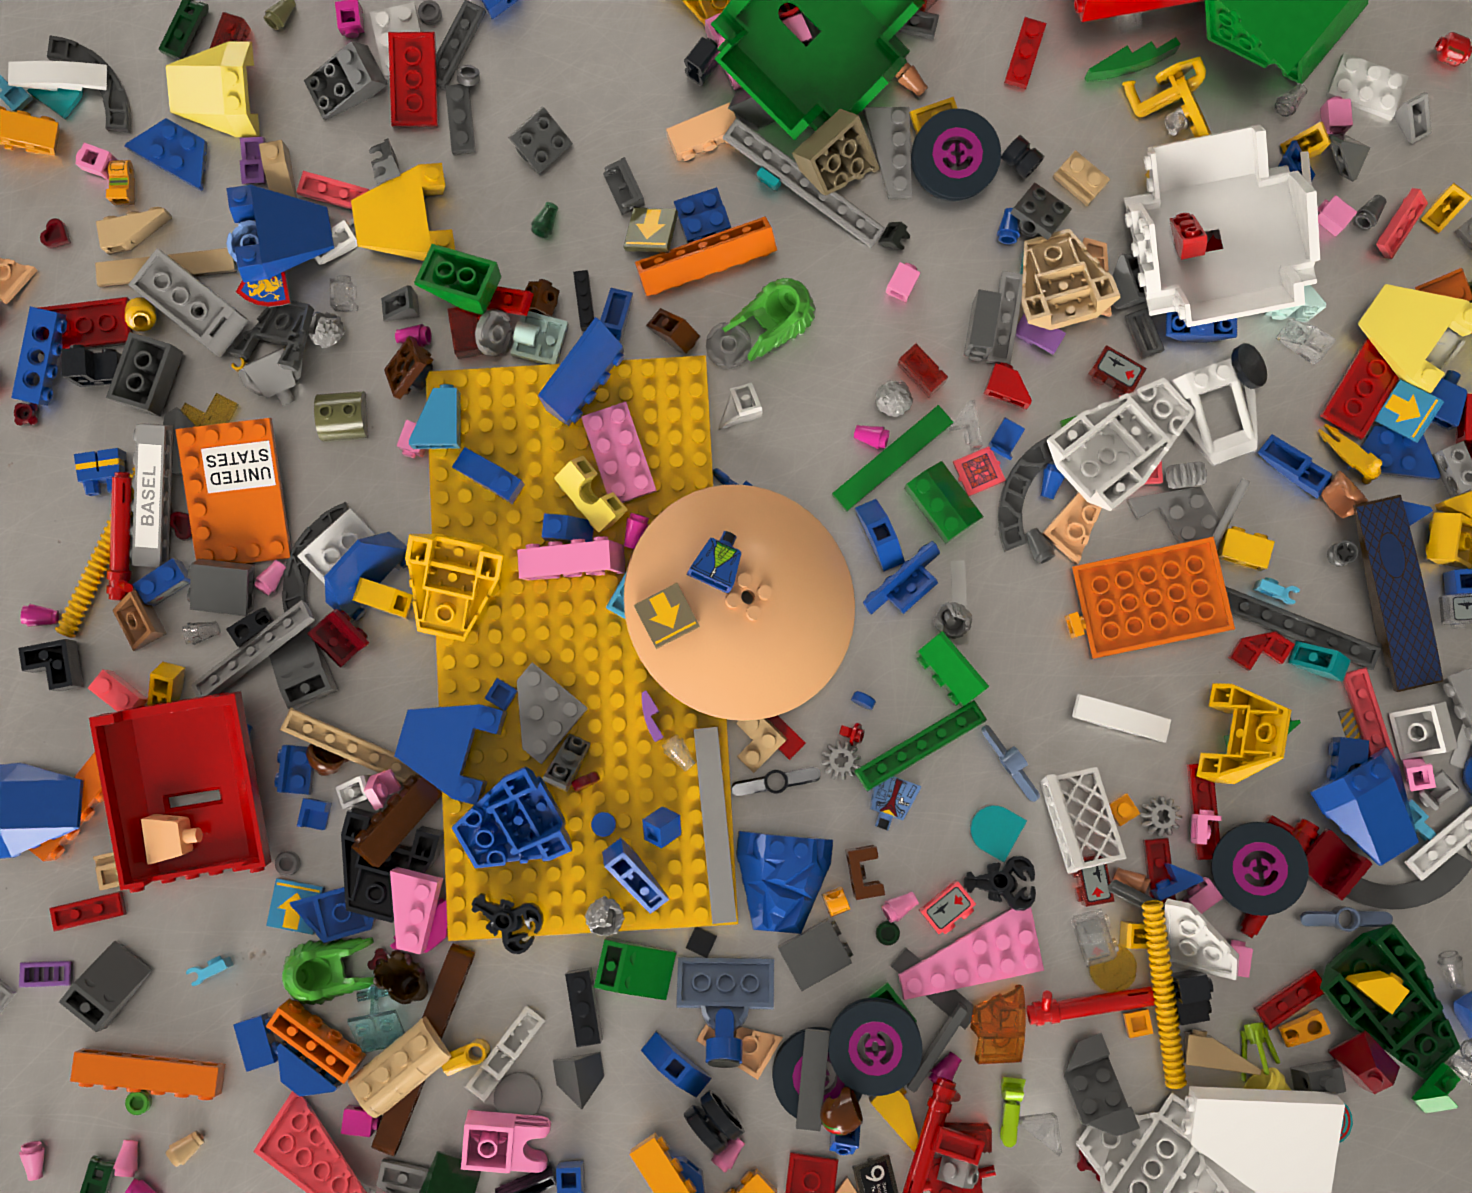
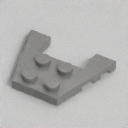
(1184, 510)

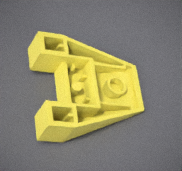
(1408, 325)

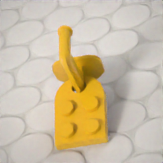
(1180, 89)

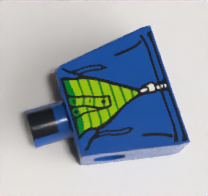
(717, 563)

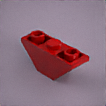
(1188, 236)

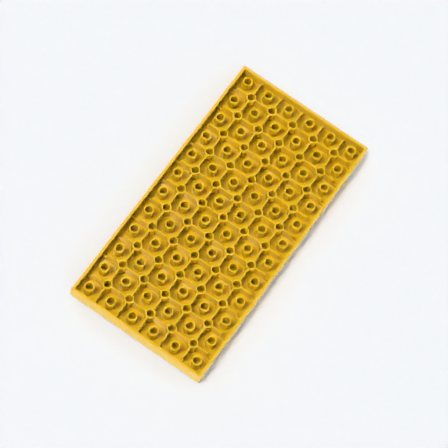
(577, 643)

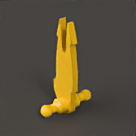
(1353, 454)

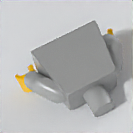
(268, 378)

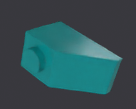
(1320, 661)

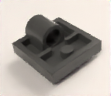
(540, 140)
(1040, 212)

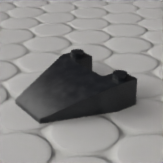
(369, 887)

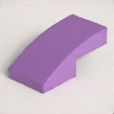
(251, 162)
(1044, 338)
(649, 710)

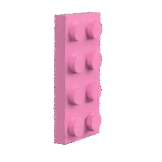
(619, 452)

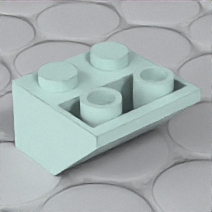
(1313, 305)

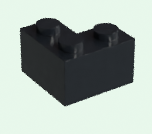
(89, 368)
(59, 661)
(1192, 996)

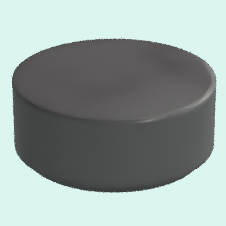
(429, 12)
(468, 75)
(287, 863)

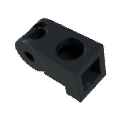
(249, 626)

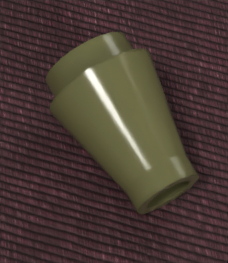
(279, 13)

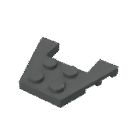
(280, 325)

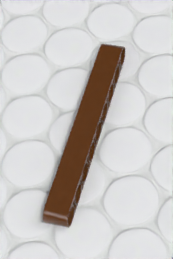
(438, 1013)

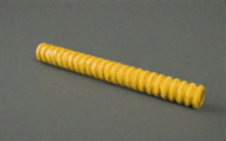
(88, 583)
(1164, 994)

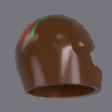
(841, 1114)

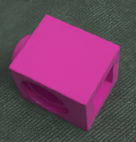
(358, 1122)

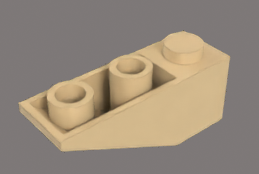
(128, 231)

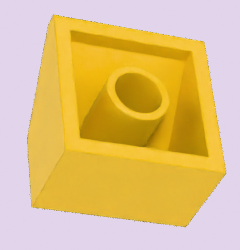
(1450, 540)

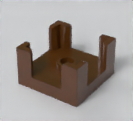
(857, 872)

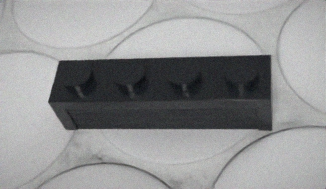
(584, 298)
(531, 1183)

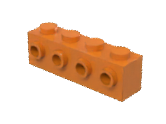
(316, 1040)

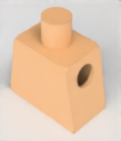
(168, 837)

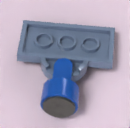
(725, 994)

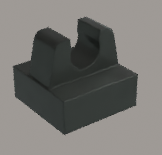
(893, 235)

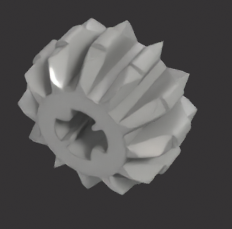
(1186, 475)
(834, 754)
(1168, 812)

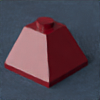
(1366, 1062)

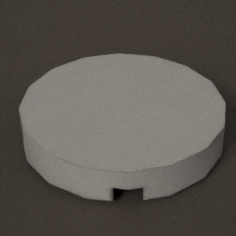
(493, 333)
(730, 347)
(518, 1094)

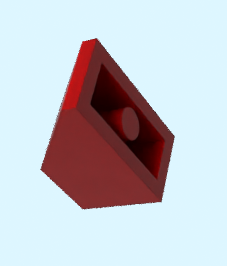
(1007, 386)

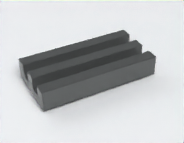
(1136, 337)

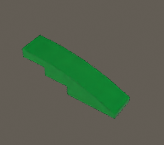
(1126, 62)

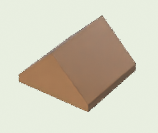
(138, 621)

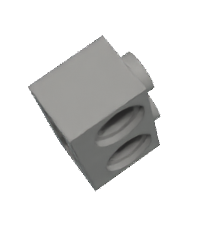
(1455, 468)

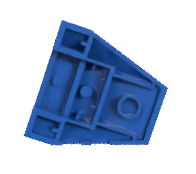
(36, 807)
(1371, 807)

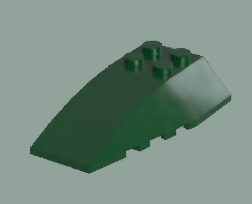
(1418, 1028)

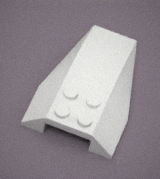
(1120, 442)

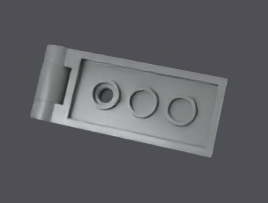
(182, 296)

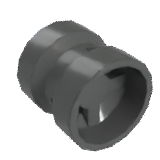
(1347, 551)

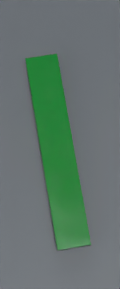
(892, 458)
(920, 745)

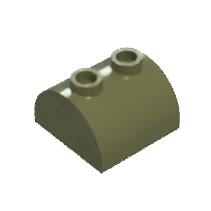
(341, 416)

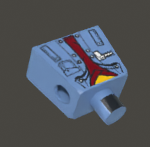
(892, 800)

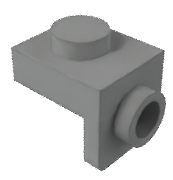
(1444, 788)
(958, 1172)

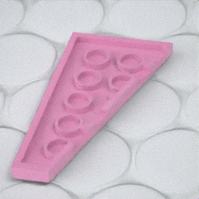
(987, 954)

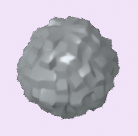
(326, 329)
(894, 398)
(953, 620)
(604, 916)

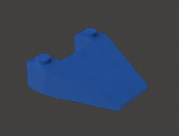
(287, 231)
(369, 559)
(439, 742)

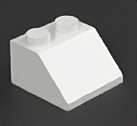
(1423, 730)

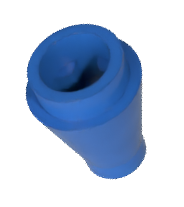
(1009, 228)
(1051, 481)

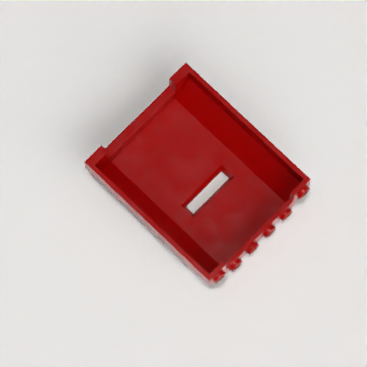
(174, 752)

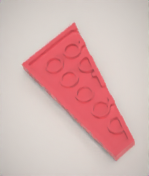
(305, 1151)

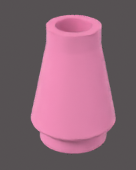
(270, 578)
(898, 907)
(728, 1157)
(32, 1158)
(127, 1159)

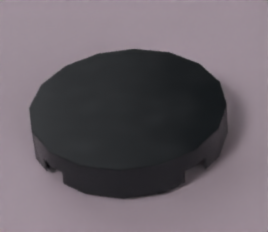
(1249, 365)

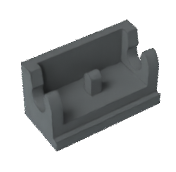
(386, 166)
(623, 186)

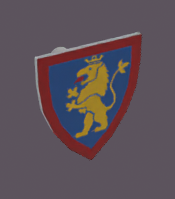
(266, 292)

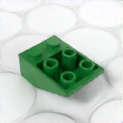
(634, 969)

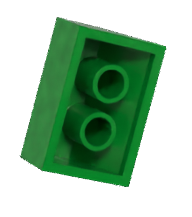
(943, 501)
(951, 670)

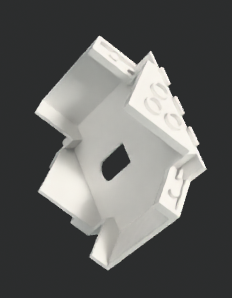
(1262, 220)

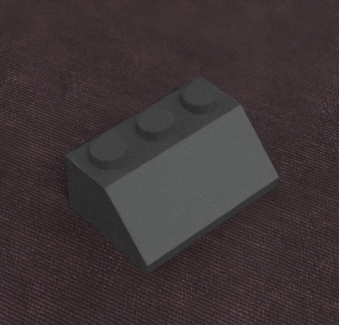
(145, 374)

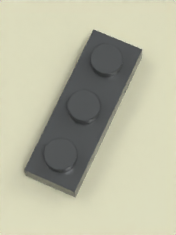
(460, 119)

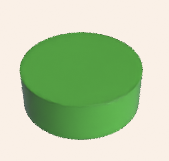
(138, 1102)

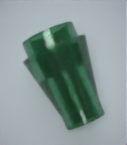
(544, 221)

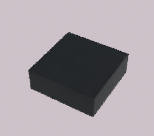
(701, 941)

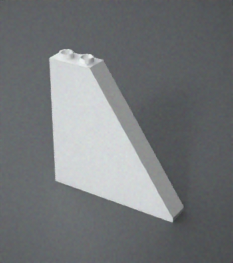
(1268, 1136)

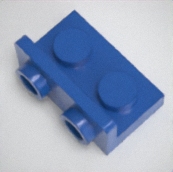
(295, 771)

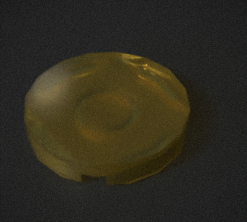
(1115, 974)

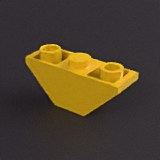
(383, 598)

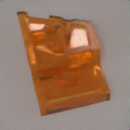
(1000, 1028)

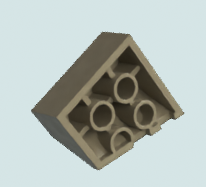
(836, 153)

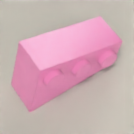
(414, 907)

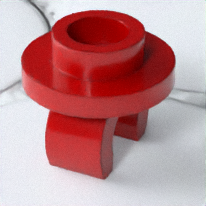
(856, 734)

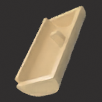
(399, 1069)

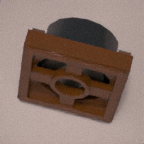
(408, 368)

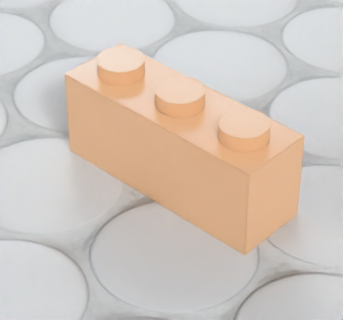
(700, 132)

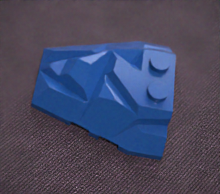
(514, 823)
(782, 878)

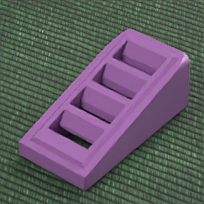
(25, 969)

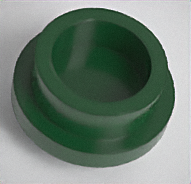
(887, 933)

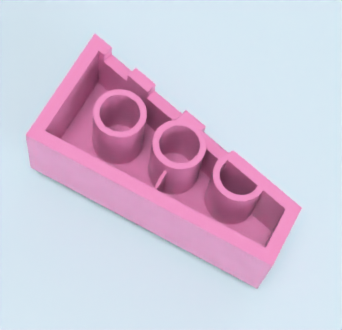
(571, 559)

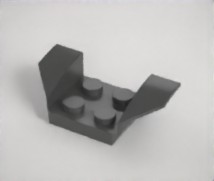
(1097, 1090)

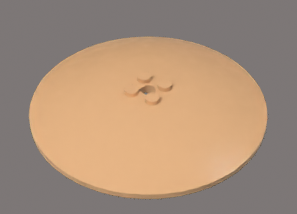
(754, 655)

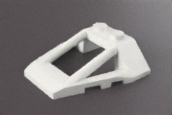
(1209, 379)

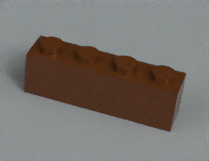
(396, 820)

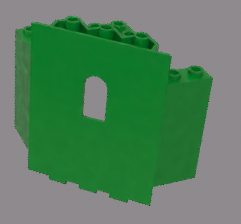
(1281, 31)
(836, 71)

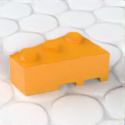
(28, 132)

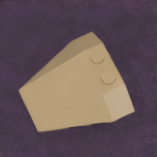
(1063, 282)

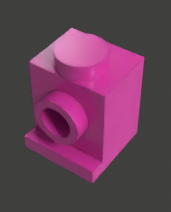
(346, 12)

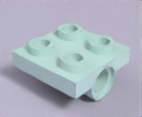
(539, 338)

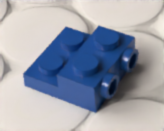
(702, 215)

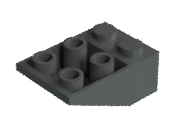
(345, 80)
(301, 671)
(105, 987)

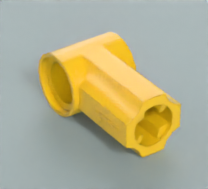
(464, 1057)

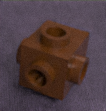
(544, 297)

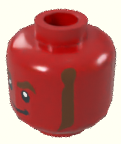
(1453, 49)

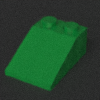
(459, 278)

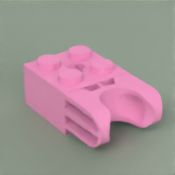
(499, 1142)

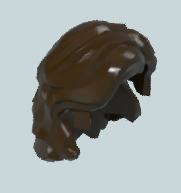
(401, 978)

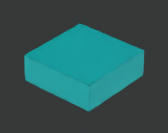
(768, 179)

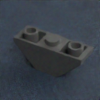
(567, 762)

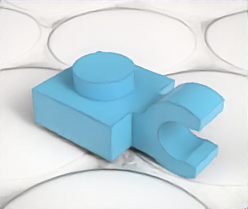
(14, 96)
(1271, 588)
(1419, 817)
(214, 966)

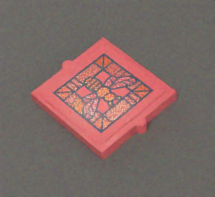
(979, 471)

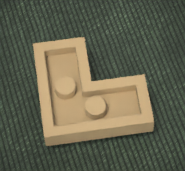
(765, 742)

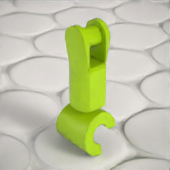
(1011, 1093)

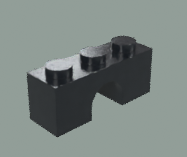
(583, 1007)

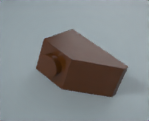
(673, 330)

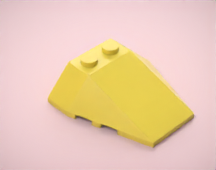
(214, 89)

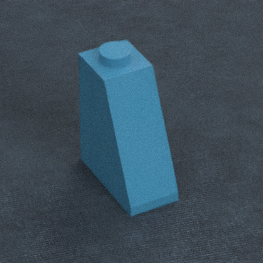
(440, 421)

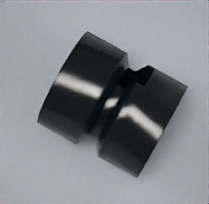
(1023, 157)

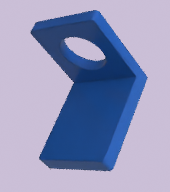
(1006, 438)

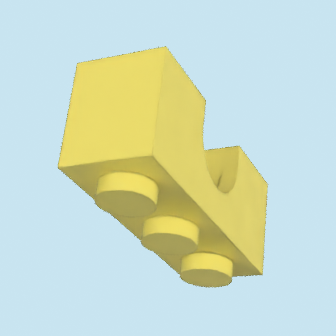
(576, 482)

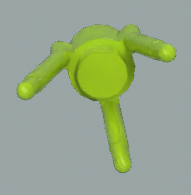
(1256, 1034)

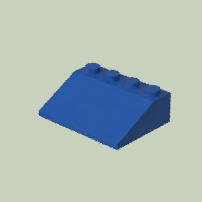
(582, 373)

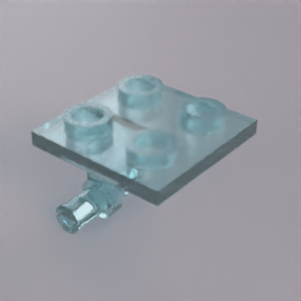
(376, 1029)

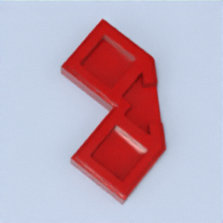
(1270, 644)

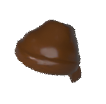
(324, 761)

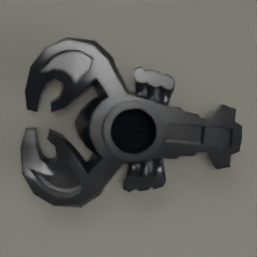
(1004, 883)
(508, 920)

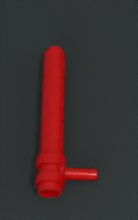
(120, 537)
(1304, 833)
(1053, 1011)
(938, 1107)

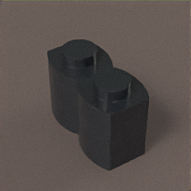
(701, 60)

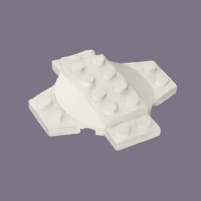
(1150, 1158)

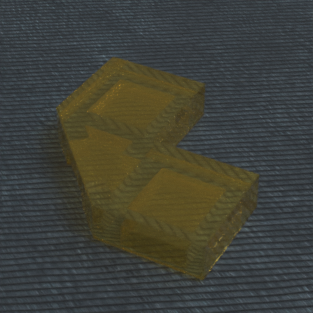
(219, 411)

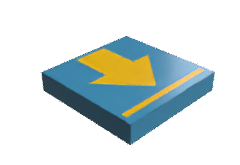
(1409, 411)
(281, 913)

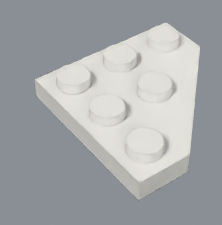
(1196, 943)

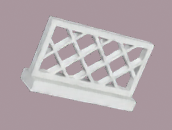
(1063, 825)

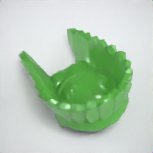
(782, 310)
(316, 970)

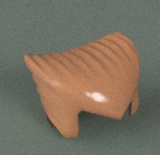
(1342, 495)

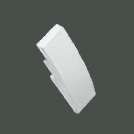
(57, 74)
(343, 239)
(1121, 718)
(504, 1054)

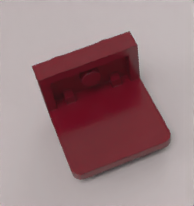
(338, 637)
(1335, 865)

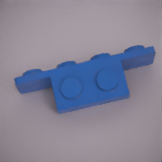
(907, 584)

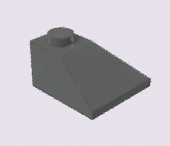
(1127, 282)

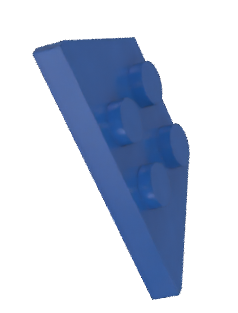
(173, 150)
(1399, 454)
(328, 916)

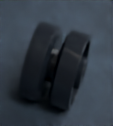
(714, 1122)

